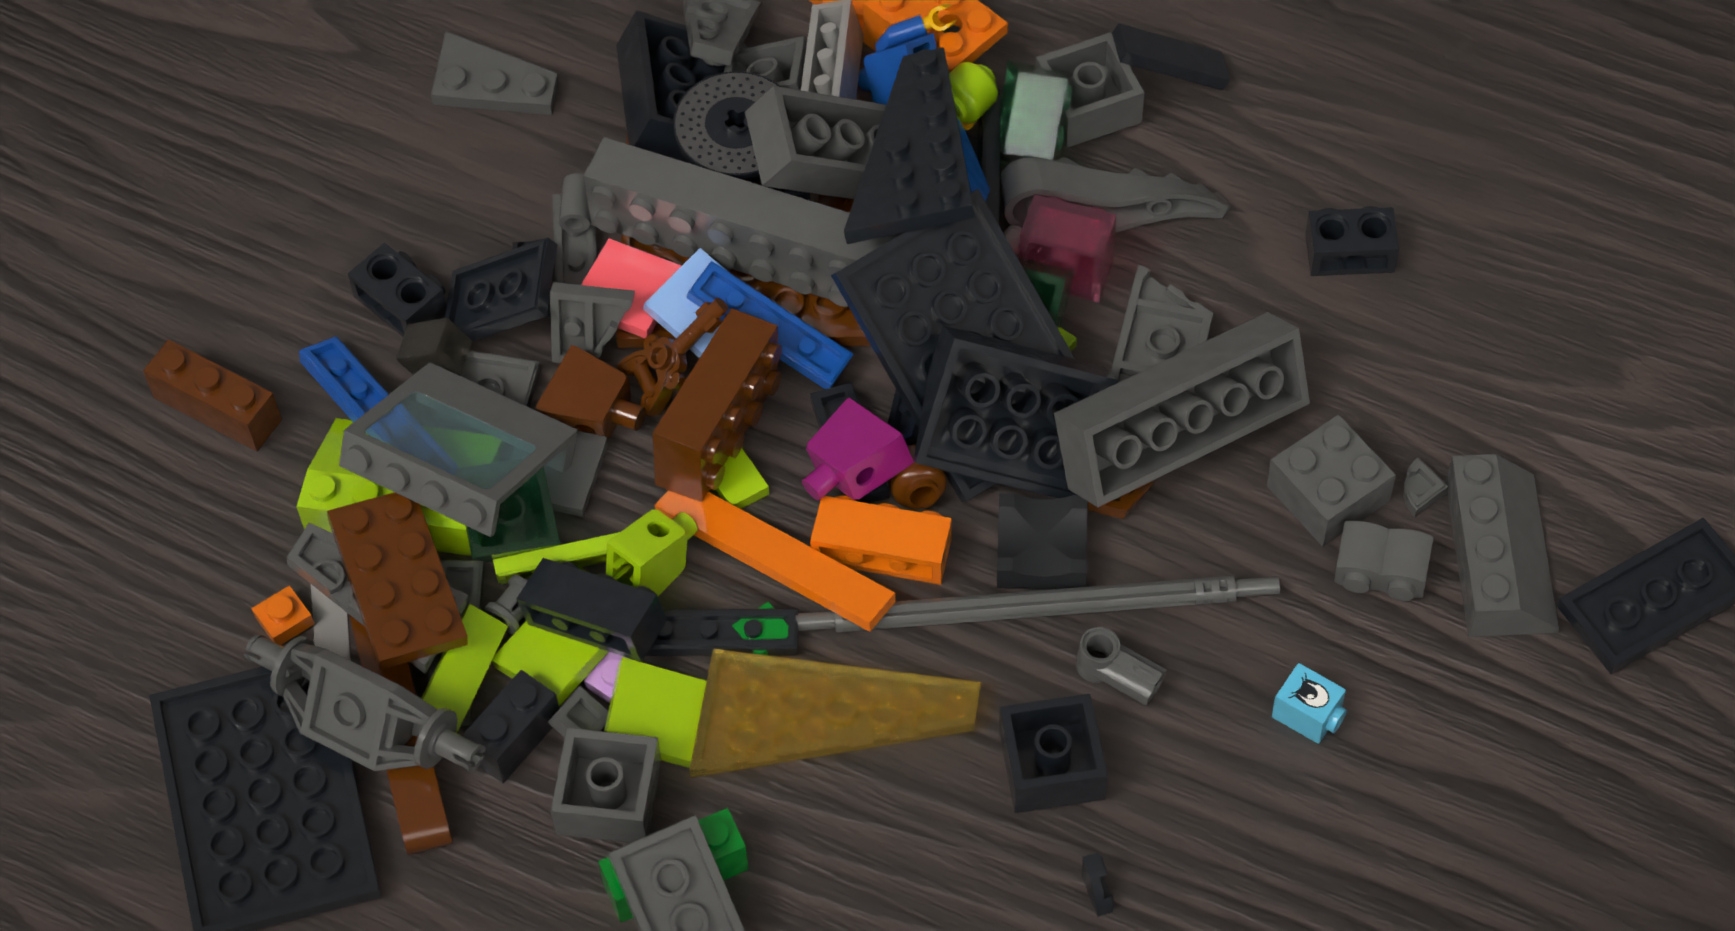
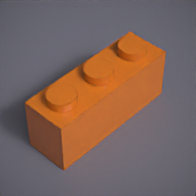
(883, 538)

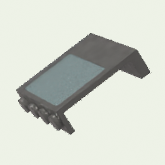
(454, 446)

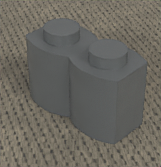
(1383, 560)

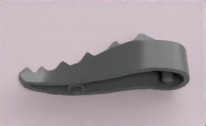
(1131, 196)

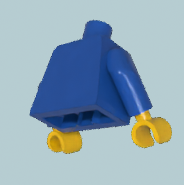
(897, 41)

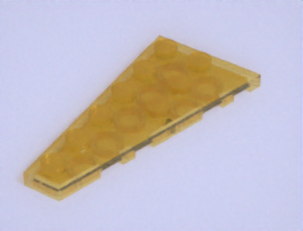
(795, 709)

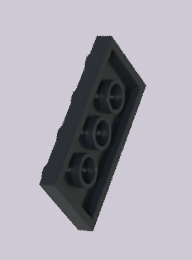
(1653, 596)

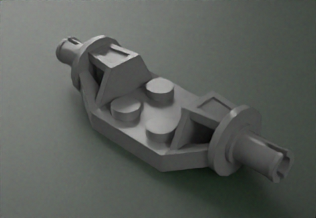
(360, 710)

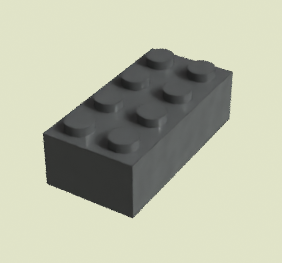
(812, 140)

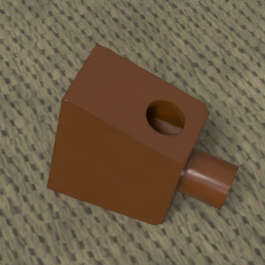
(590, 396)

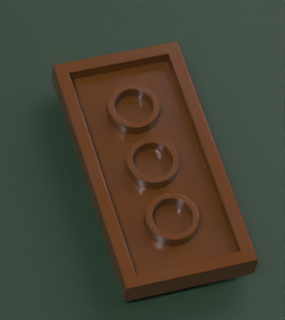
(397, 579)

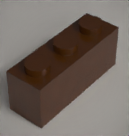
(212, 395)

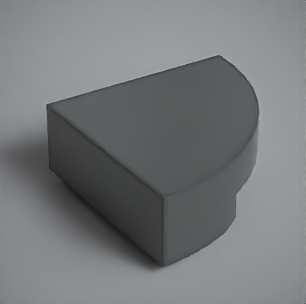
(1422, 487)

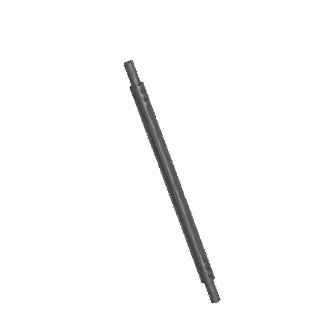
(1053, 602)

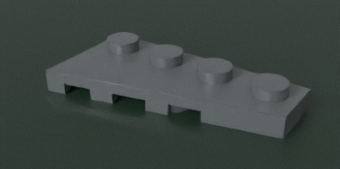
(320, 563)

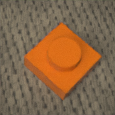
(283, 616)

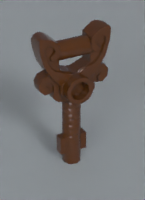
(669, 358)

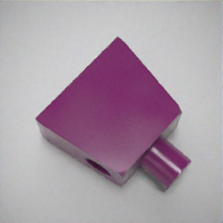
(854, 453)

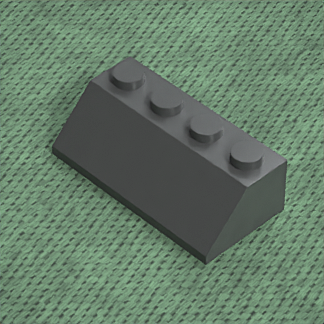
(1500, 547)

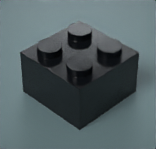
(1052, 753)

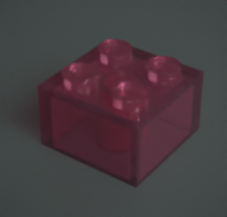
(1071, 239)

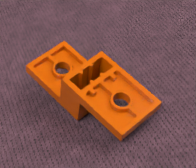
(977, 23)

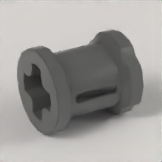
(506, 607)

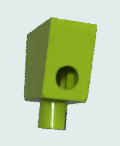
(650, 550)

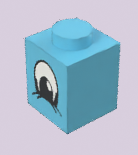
(1310, 704)

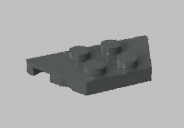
(1157, 326)

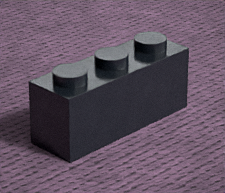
(592, 609)

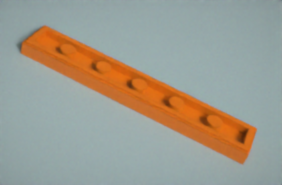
(783, 558)

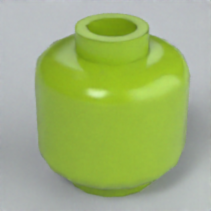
(972, 90)

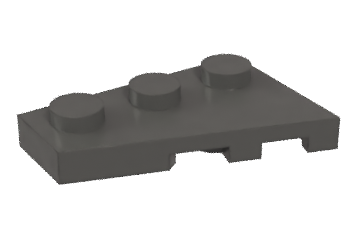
(718, 28)
(491, 80)

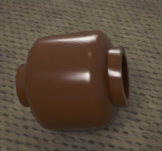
(918, 484)

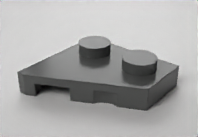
(585, 317)

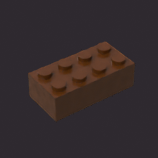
(717, 406)

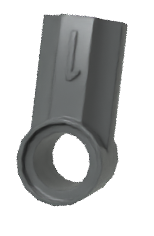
(1121, 668)

